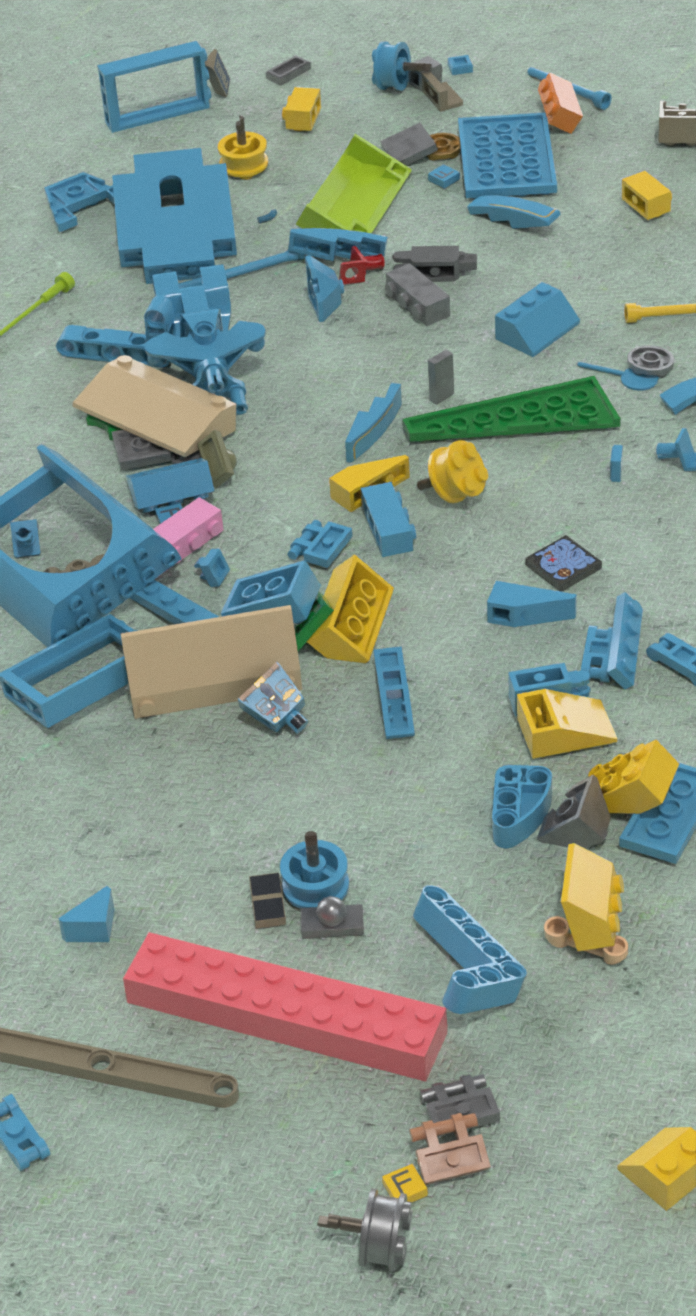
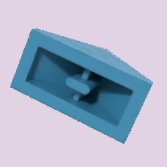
(89, 920)

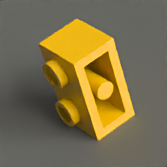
(302, 109)
(646, 195)

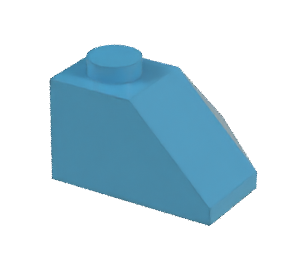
(323, 288)

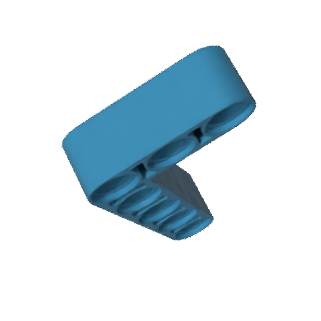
(489, 973)

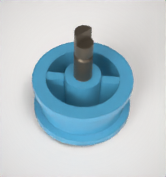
(393, 64)
(313, 872)

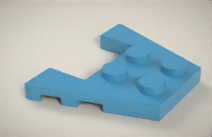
(73, 194)

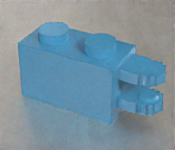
(549, 677)

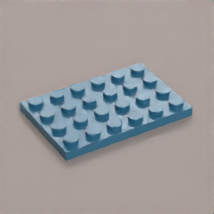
(507, 155)

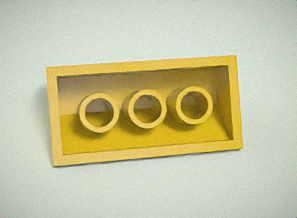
(359, 609)

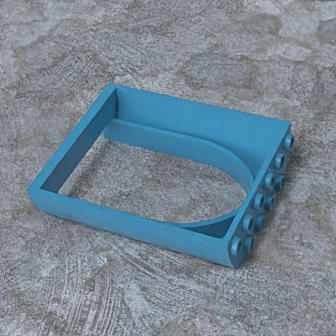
(64, 603)

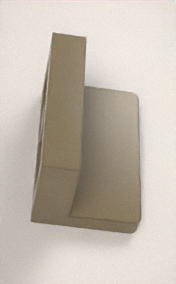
(440, 93)

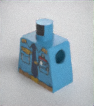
(275, 701)

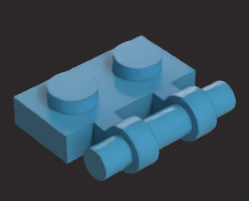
(325, 543)

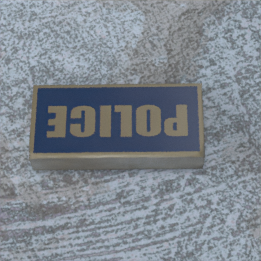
(218, 74)

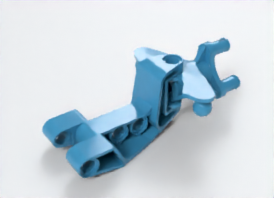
(203, 335)

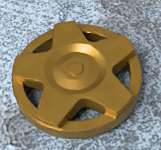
(446, 148)

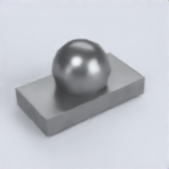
(332, 919)

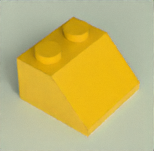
(664, 1166)

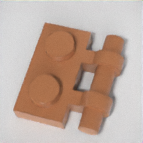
(453, 1158)

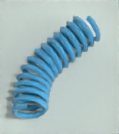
(272, 215)

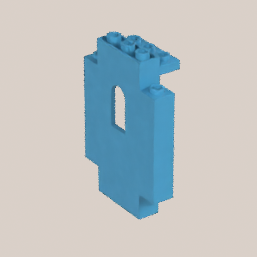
(173, 236)

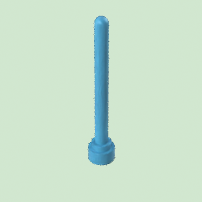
(600, 99)

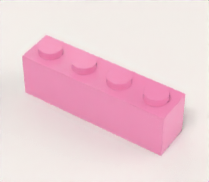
(191, 527)

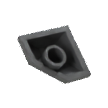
(579, 818)

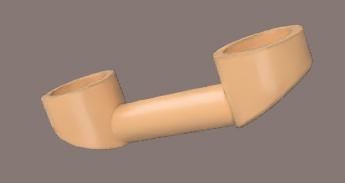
(558, 935)

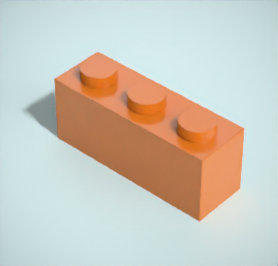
(560, 103)

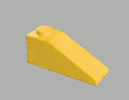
(347, 484)

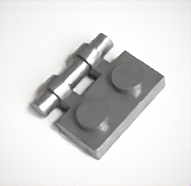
(471, 1101)

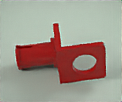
(359, 265)

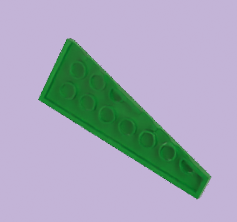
(552, 408)

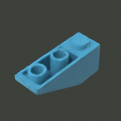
(526, 605)

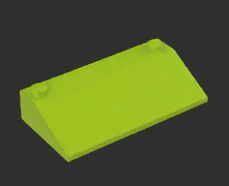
(356, 190)

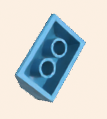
(535, 320)
(170, 484)

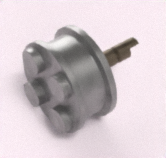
(379, 1229)

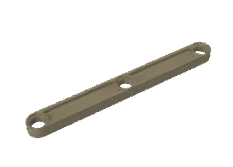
(123, 1071)

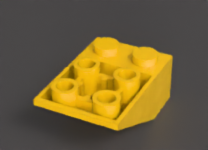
(562, 722)
(637, 778)

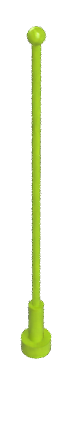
(63, 282)

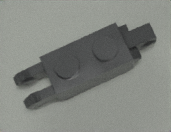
(437, 262)

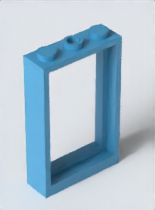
(108, 72)
(18, 679)

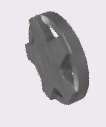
(650, 360)

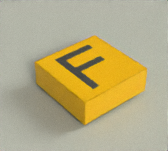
(405, 1181)

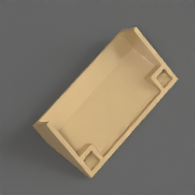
(156, 405)
(207, 660)

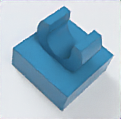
(213, 567)

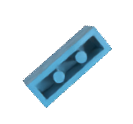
(388, 519)

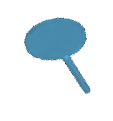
(628, 378)

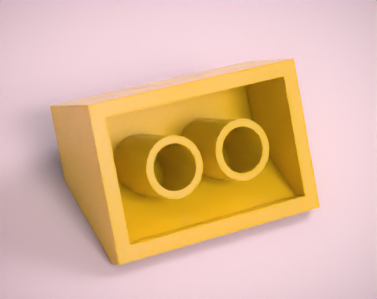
(591, 898)

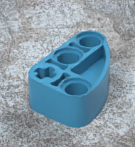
(519, 802)

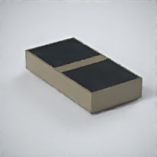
(267, 900)

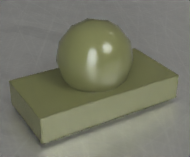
(220, 460)

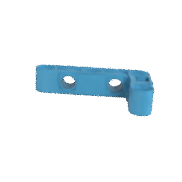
(111, 343)

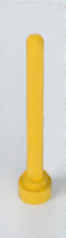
(635, 312)

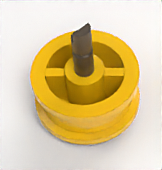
(243, 152)
(455, 472)

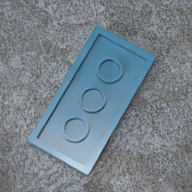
(667, 827)

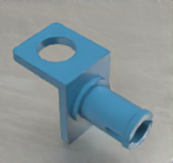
(680, 449)
(25, 538)

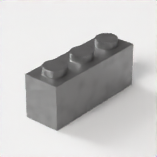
(417, 294)

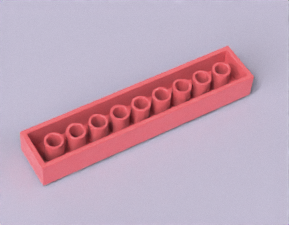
(287, 1006)

